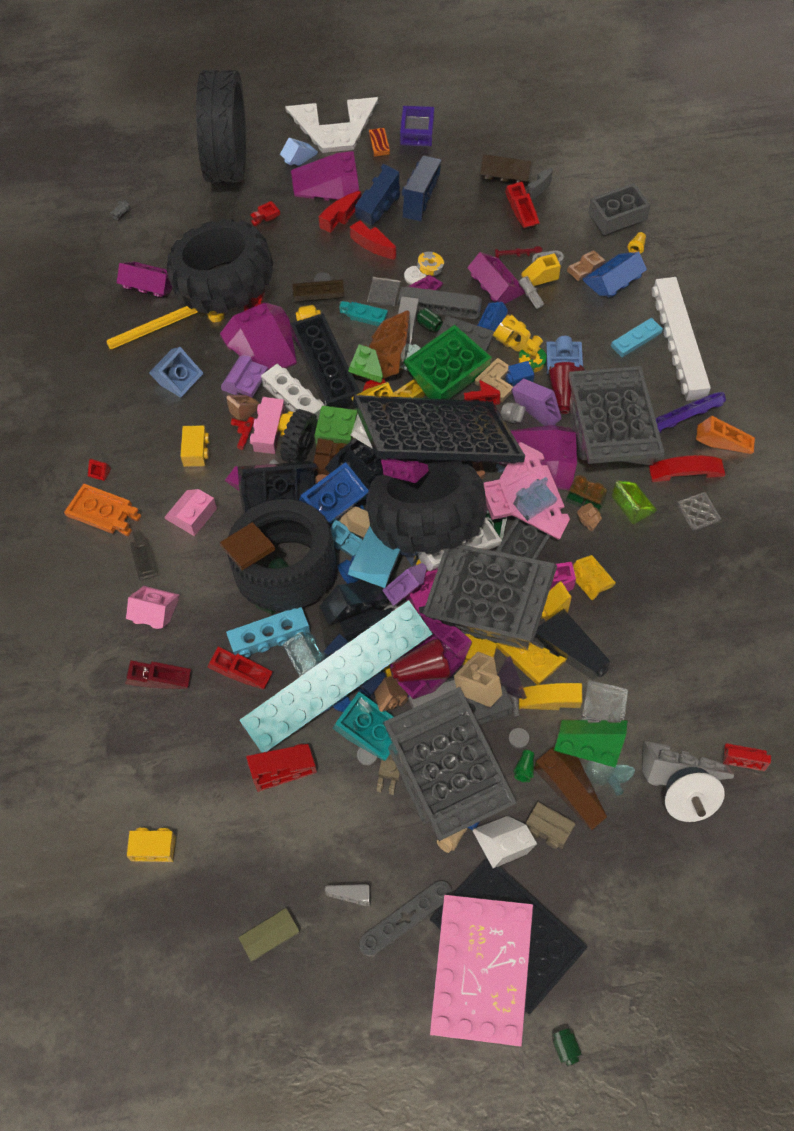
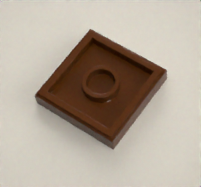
(247, 546)

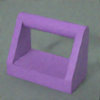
(405, 583)

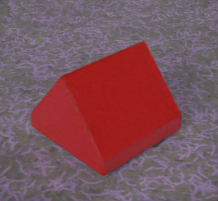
(98, 469)

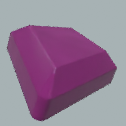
(428, 283)

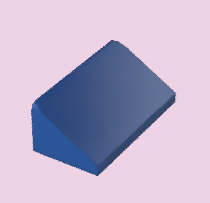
(493, 315)

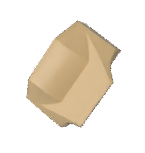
(356, 520)

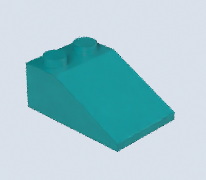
(364, 726)

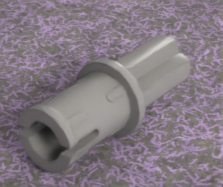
(531, 292)

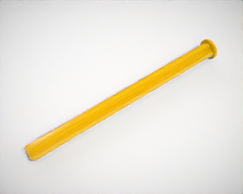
(150, 327)

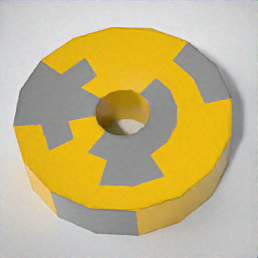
(430, 263)

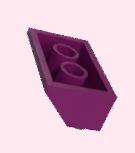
(144, 278)
(495, 278)

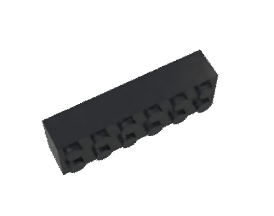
(325, 361)

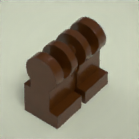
(324, 453)

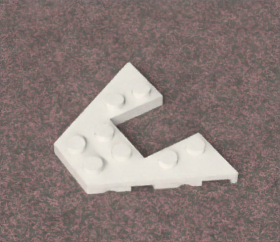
(334, 136)

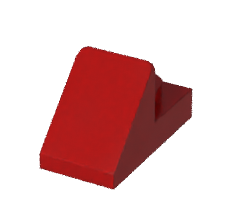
(485, 393)

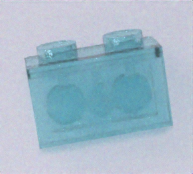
(534, 499)
(303, 652)

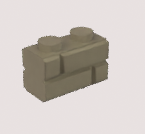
(550, 826)

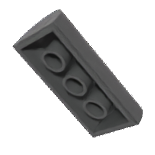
(523, 540)

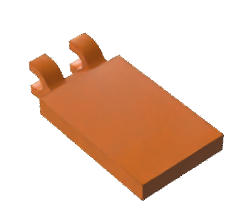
(102, 510)

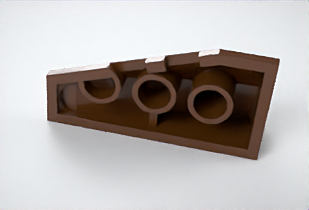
(569, 781)

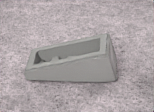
(352, 893)

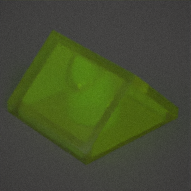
(632, 501)

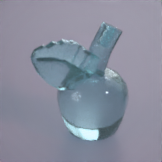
(601, 774)

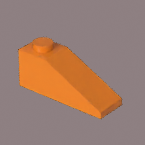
(722, 435)

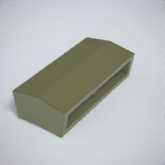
(268, 934)

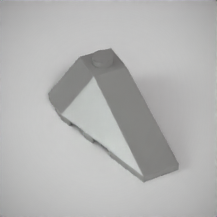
(661, 764)

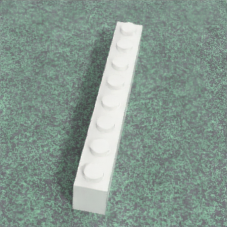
(681, 339)

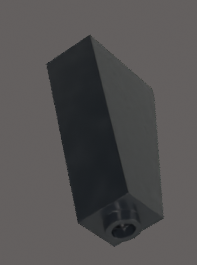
(567, 639)

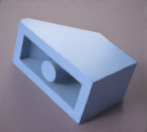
(297, 152)

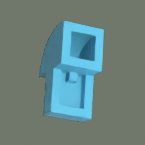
(344, 539)

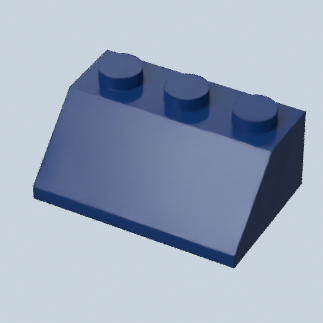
(616, 273)

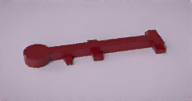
(518, 251)

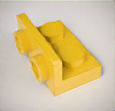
(592, 576)

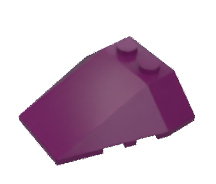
(326, 178)
(263, 335)
(557, 447)
(455, 650)

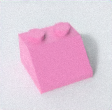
(192, 511)
(151, 607)

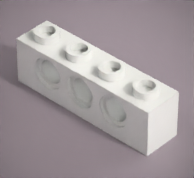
(283, 386)

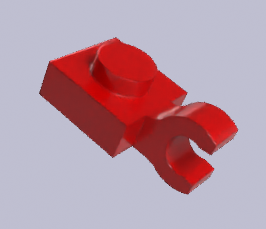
(266, 211)

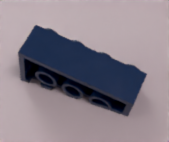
(420, 187)

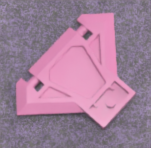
(502, 493)

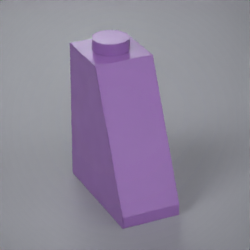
(538, 400)

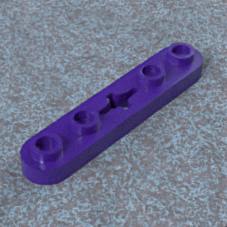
(697, 407)

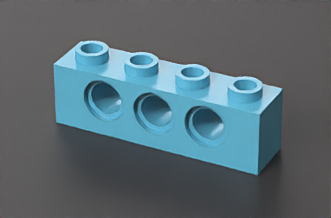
(258, 629)

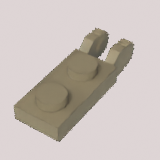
(389, 771)

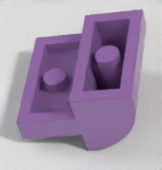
(244, 377)

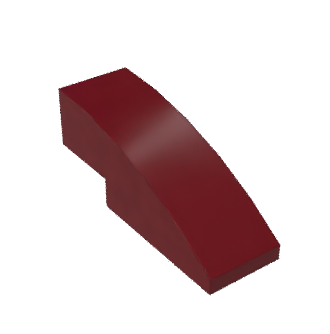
(157, 675)

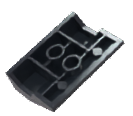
(360, 459)
(274, 482)

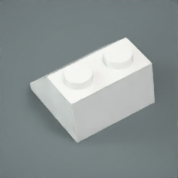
(504, 840)

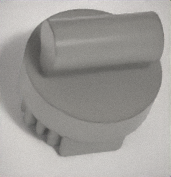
(513, 412)

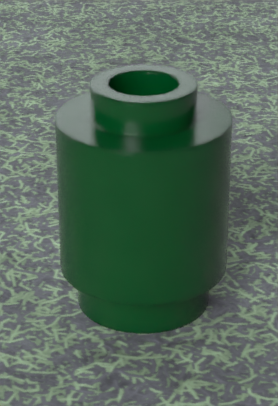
(429, 320)
(567, 1047)

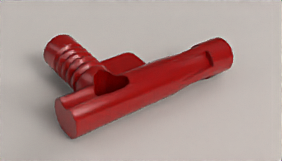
(243, 429)

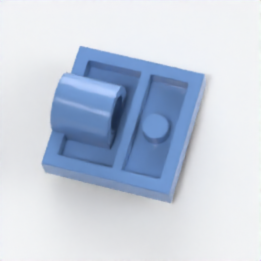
(563, 351)

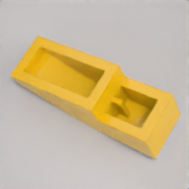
(552, 696)

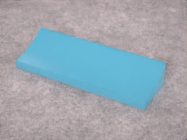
(374, 560)

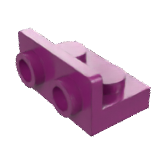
(404, 469)

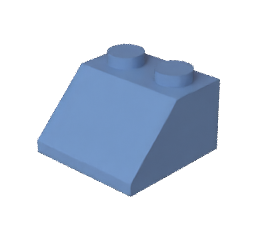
(176, 372)

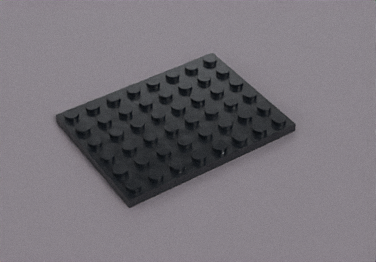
(436, 429)

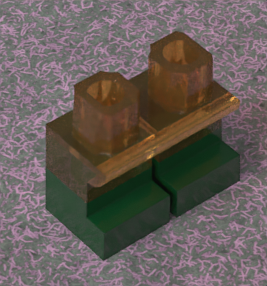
(583, 489)

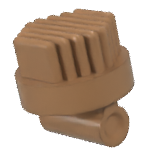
(589, 516)

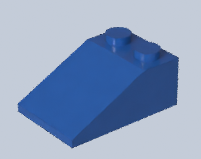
(335, 493)

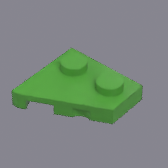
(366, 364)

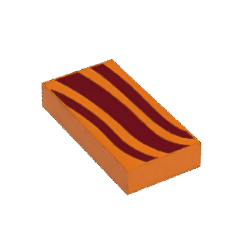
(379, 142)

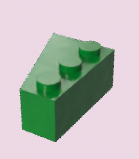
(592, 740)

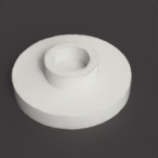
(413, 275)

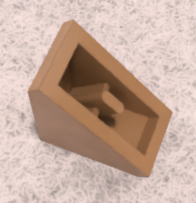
(242, 406)

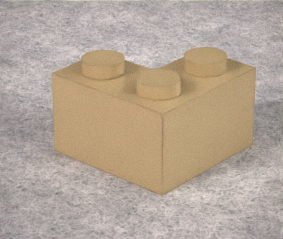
(479, 680)

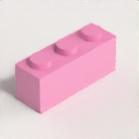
(266, 425)

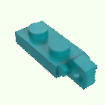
(363, 313)

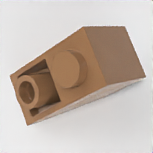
(390, 694)

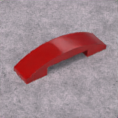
(685, 466)

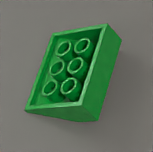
(447, 364)

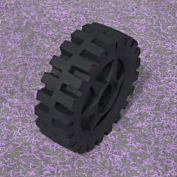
(298, 436)

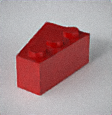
(281, 766)

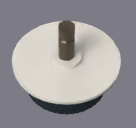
(693, 794)

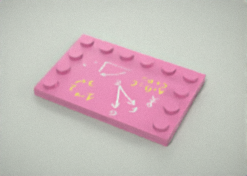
(482, 970)

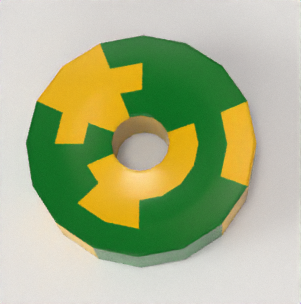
(538, 362)

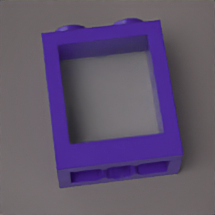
(417, 126)

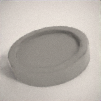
(518, 738)
(365, 757)

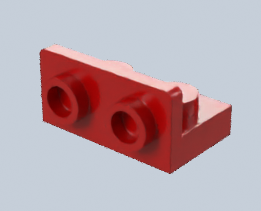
(746, 757)

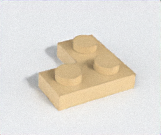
(493, 376)

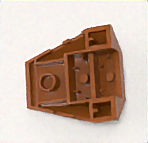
(390, 344)

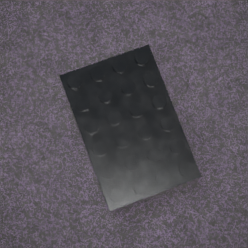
(551, 943)

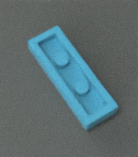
(636, 337)

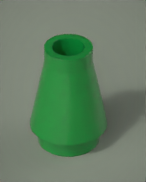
(525, 767)

